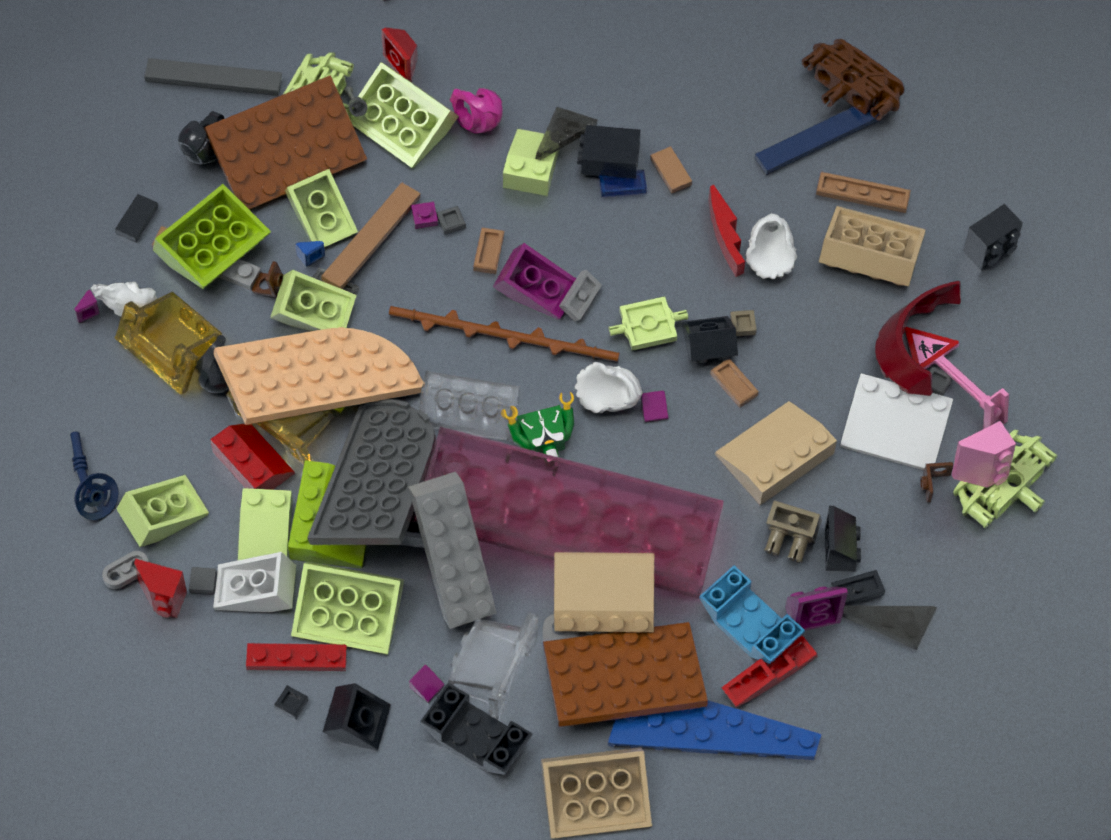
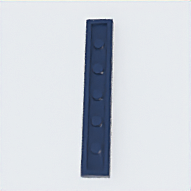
(813, 139)

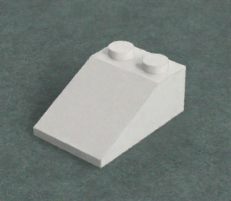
(256, 584)

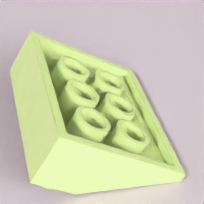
(402, 116)
(347, 607)

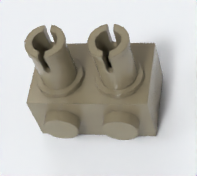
(794, 522)

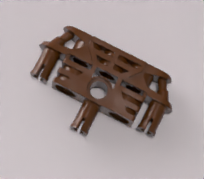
(854, 78)

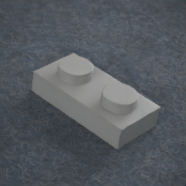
(242, 274)
(580, 295)

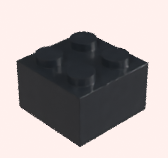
(993, 237)

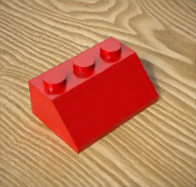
(250, 457)

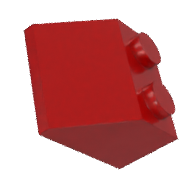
(162, 586)

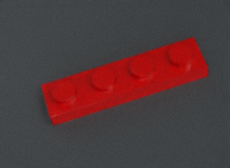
(296, 657)

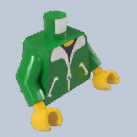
(542, 429)

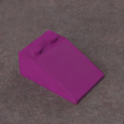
(534, 281)
(817, 608)

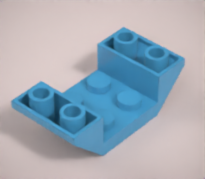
(748, 618)

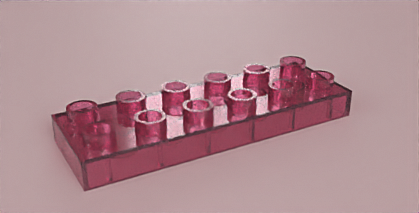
(566, 506)

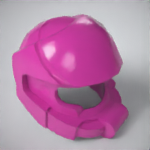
(485, 109)

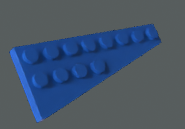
(714, 731)

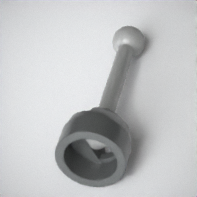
(358, 104)

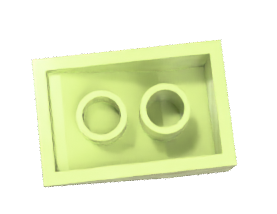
(521, 168)
(321, 208)
(311, 303)
(161, 509)
(264, 522)

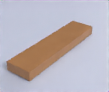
(863, 192)

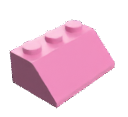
(985, 457)

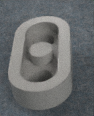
(124, 569)

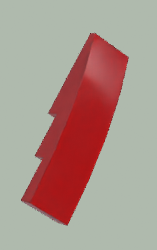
(724, 226)
(763, 676)

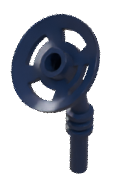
(92, 493)

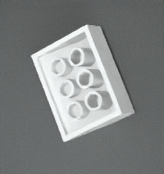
(895, 423)

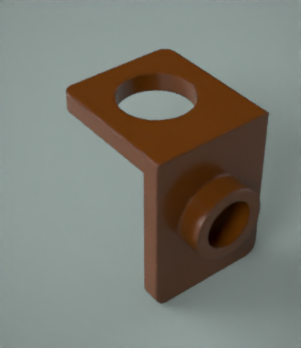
(272, 279)
(926, 481)

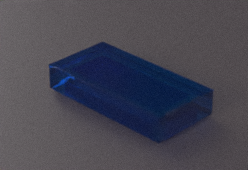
(622, 186)

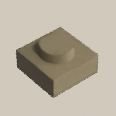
(744, 322)

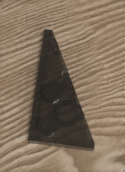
(563, 130)
(899, 623)

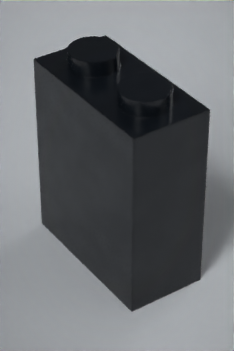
(609, 151)

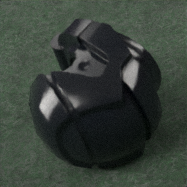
(195, 142)
(208, 369)

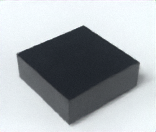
(291, 702)

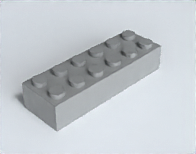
(452, 549)

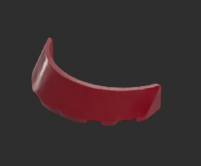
(890, 349)

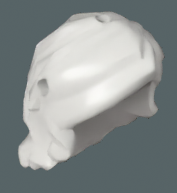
(771, 248)
(118, 294)
(607, 388)

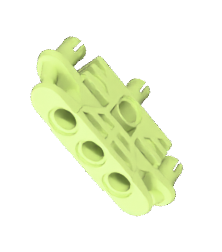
(307, 74)
(1023, 473)

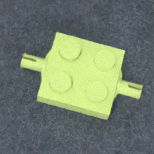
(648, 323)

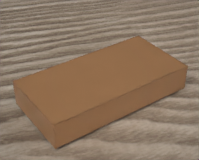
(671, 170)
(488, 250)
(734, 382)

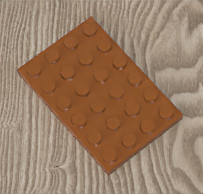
(285, 142)
(624, 674)

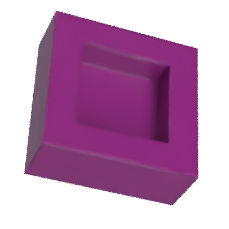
(424, 215)

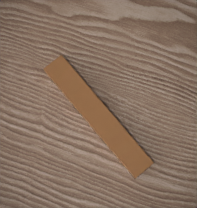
(371, 236)

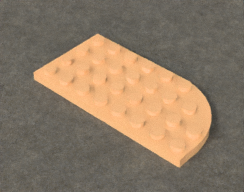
(314, 372)

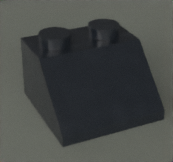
(710, 339)
(841, 541)
(356, 717)

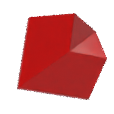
(400, 51)

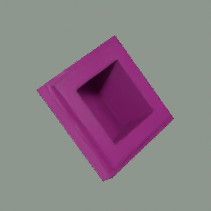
(86, 307)
(654, 406)
(426, 683)

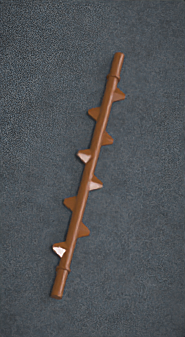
(513, 338)

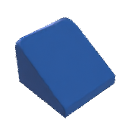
(310, 251)

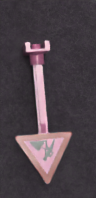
(931, 348)

